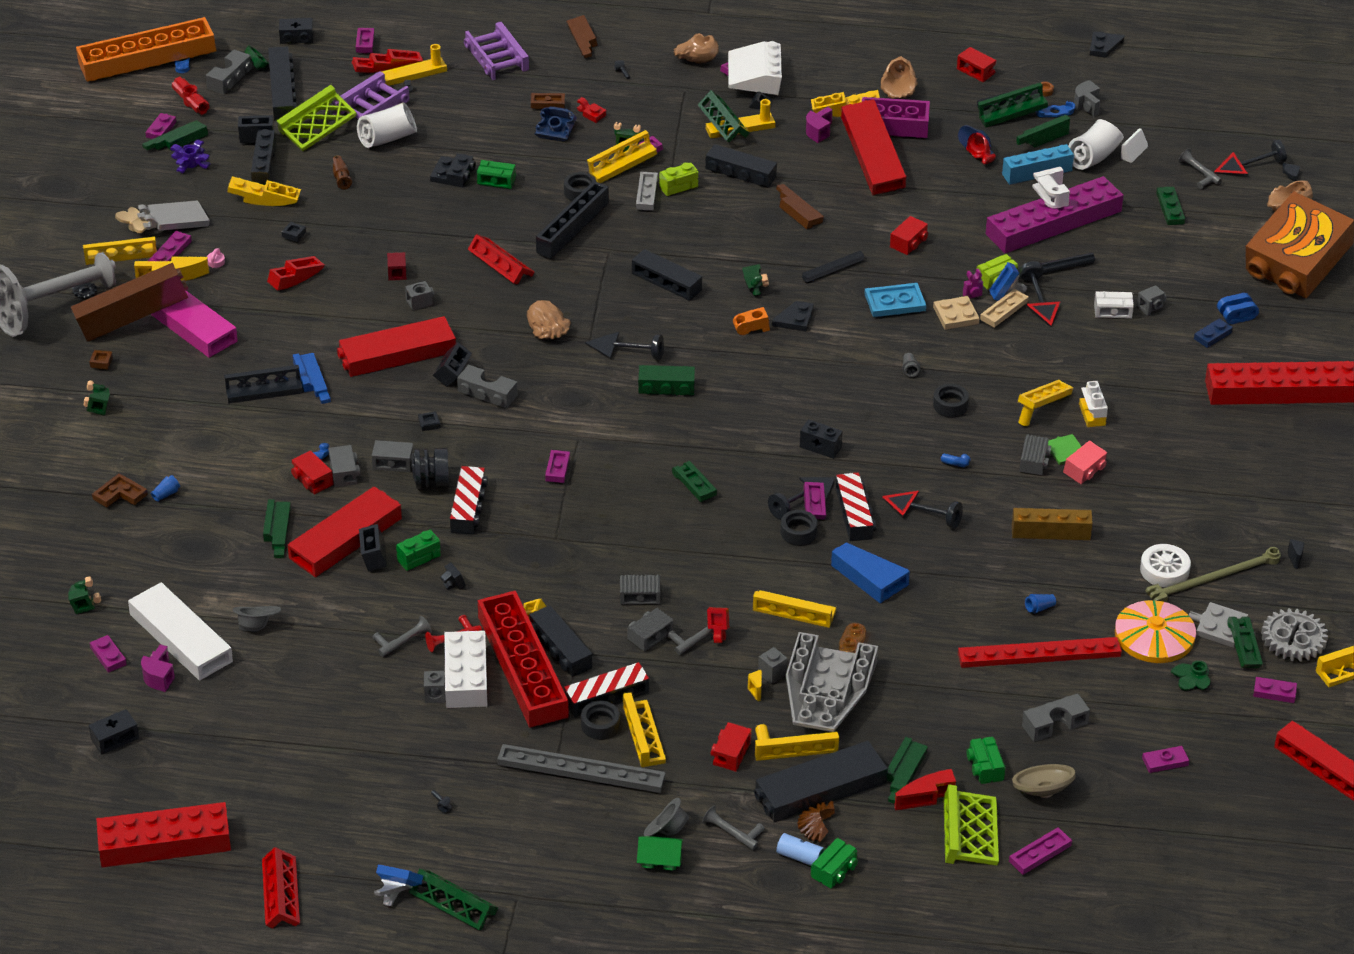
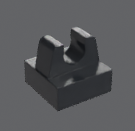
(452, 577)

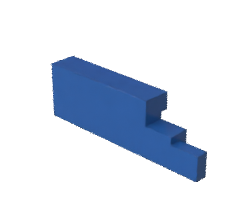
(311, 376)

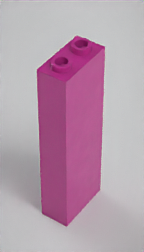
(198, 325)

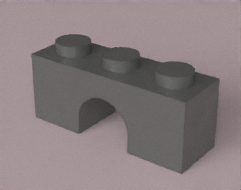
(236, 66)
(500, 392)
(1070, 710)

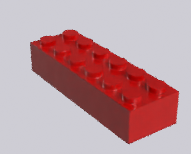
(163, 834)

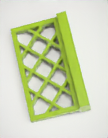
(308, 110)
(953, 810)

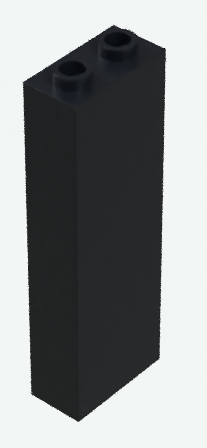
(820, 781)

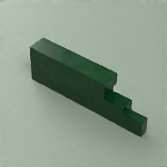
(1045, 132)
(179, 136)
(277, 525)
(904, 765)

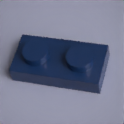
(1213, 333)

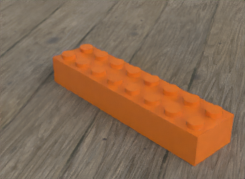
(145, 49)

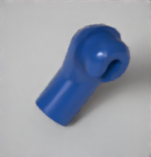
(323, 452)
(962, 461)

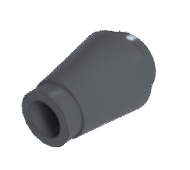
(910, 365)

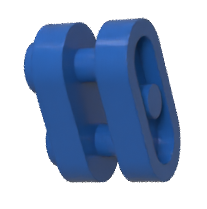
(1237, 308)

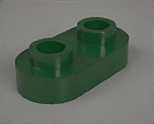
(257, 58)

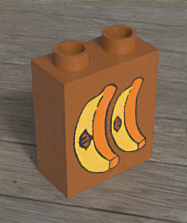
(1299, 245)

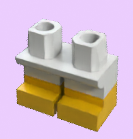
(1093, 405)

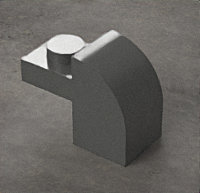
(1087, 97)

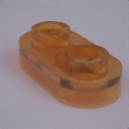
(852, 635)

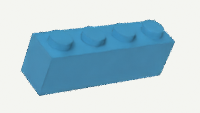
(1022, 166)

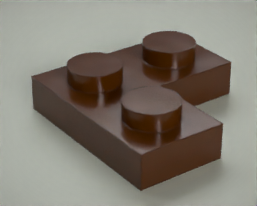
(119, 487)

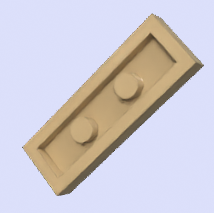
(1004, 308)

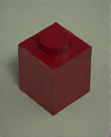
(396, 266)

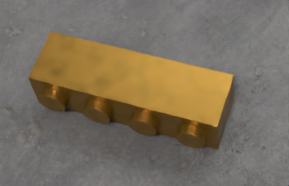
(1051, 524)

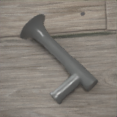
(1210, 176)
(684, 645)
(387, 647)
(747, 839)

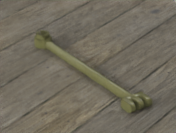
(1156, 593)

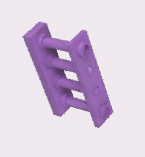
(506, 42)
(369, 88)

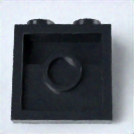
(453, 170)

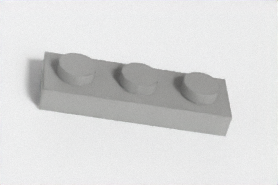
(646, 191)

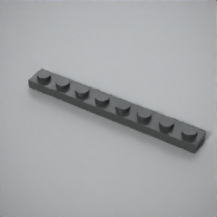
(581, 768)

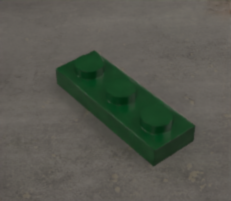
(1170, 206)

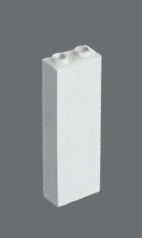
(181, 630)

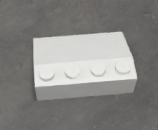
(755, 68)

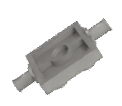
(1214, 623)

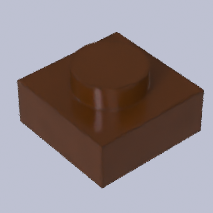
(101, 359)

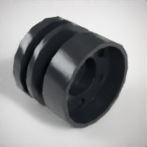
(431, 468)

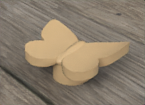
(131, 218)

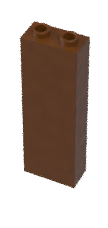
(130, 301)

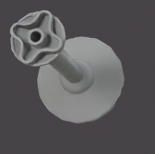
(15, 297)

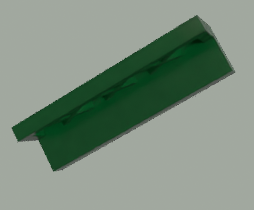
(1012, 108)
(724, 112)
(459, 894)

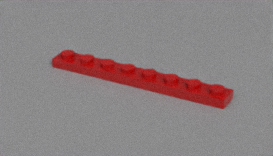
(1039, 652)

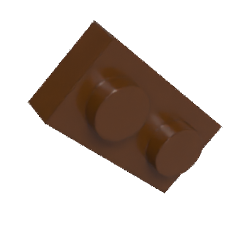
(545, 100)

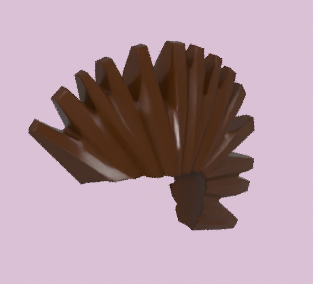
(812, 821)

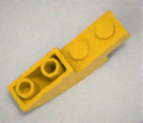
(838, 100)
(269, 195)
(189, 266)

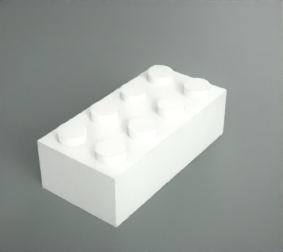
(465, 669)

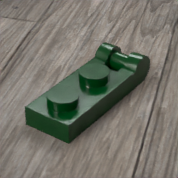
(694, 481)
(1245, 642)

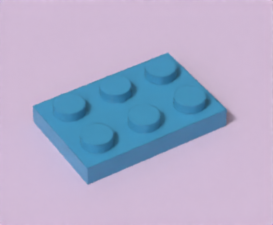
(895, 299)

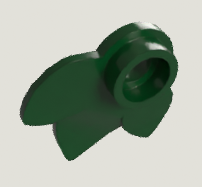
(1192, 675)

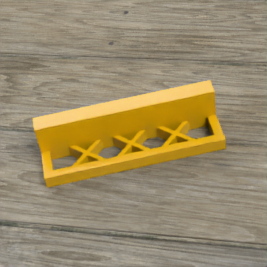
(622, 160)
(121, 250)
(793, 608)
(1335, 664)
(639, 734)

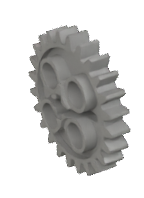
(1308, 640)

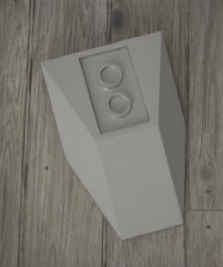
(827, 681)

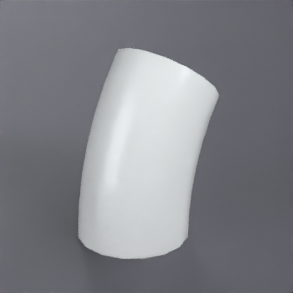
(386, 126)
(1095, 144)

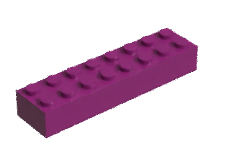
(1038, 221)

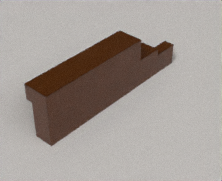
(582, 35)
(798, 208)

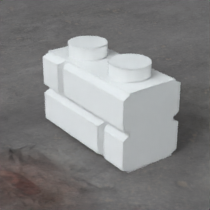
(1113, 305)

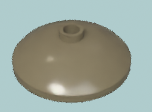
(1044, 779)

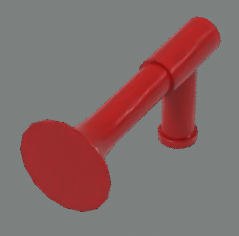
(433, 641)

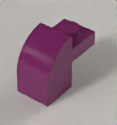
(819, 124)
(156, 669)

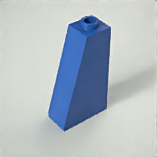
(869, 572)

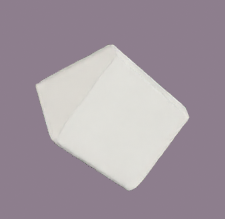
(1134, 146)

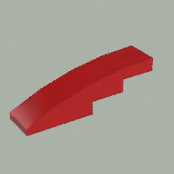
(384, 62)

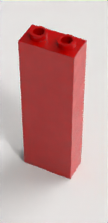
(873, 147)
(396, 346)
(339, 533)

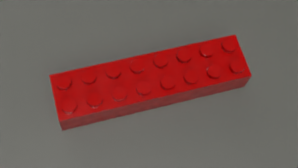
(1280, 382)
(522, 659)

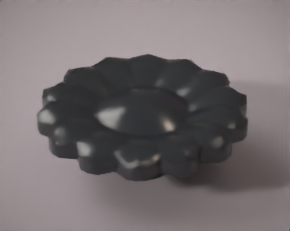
(84, 290)

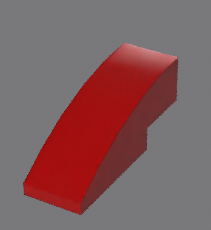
(294, 272)
(924, 790)

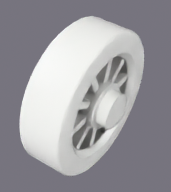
(1165, 565)

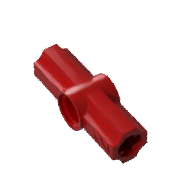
(190, 95)

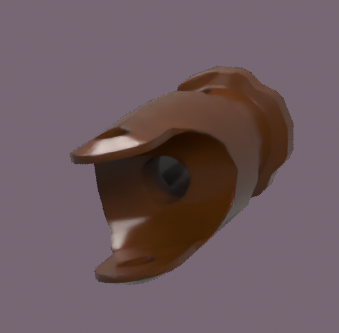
(341, 173)

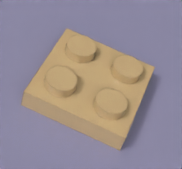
(956, 312)

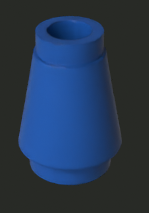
(166, 487)
(1039, 602)

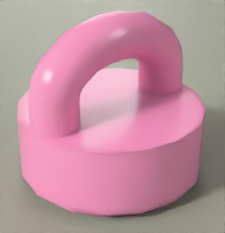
(216, 259)

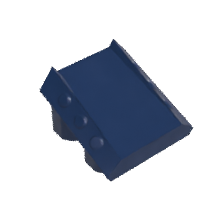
(555, 124)

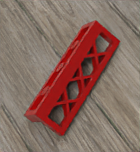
(499, 259)
(275, 885)

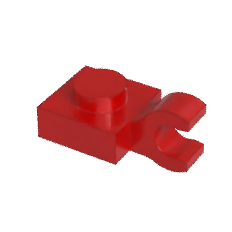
(592, 112)
(719, 621)

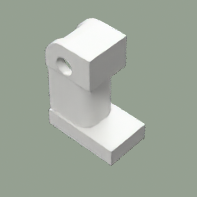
(1051, 187)

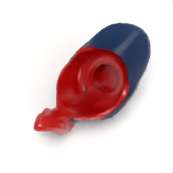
(976, 143)

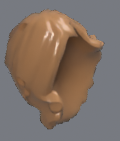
(698, 49)
(898, 80)
(1281, 193)
(547, 320)

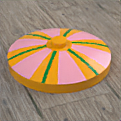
(1155, 631)

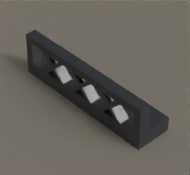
(263, 387)

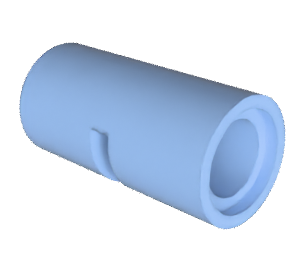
(795, 849)

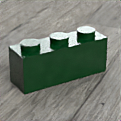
(666, 380)

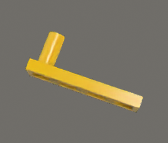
(417, 70)
(752, 123)
(1040, 397)
(793, 746)

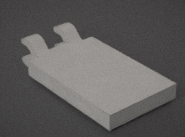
(173, 215)

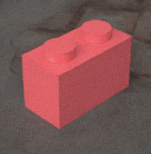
(1085, 462)

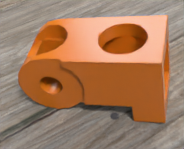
(751, 321)

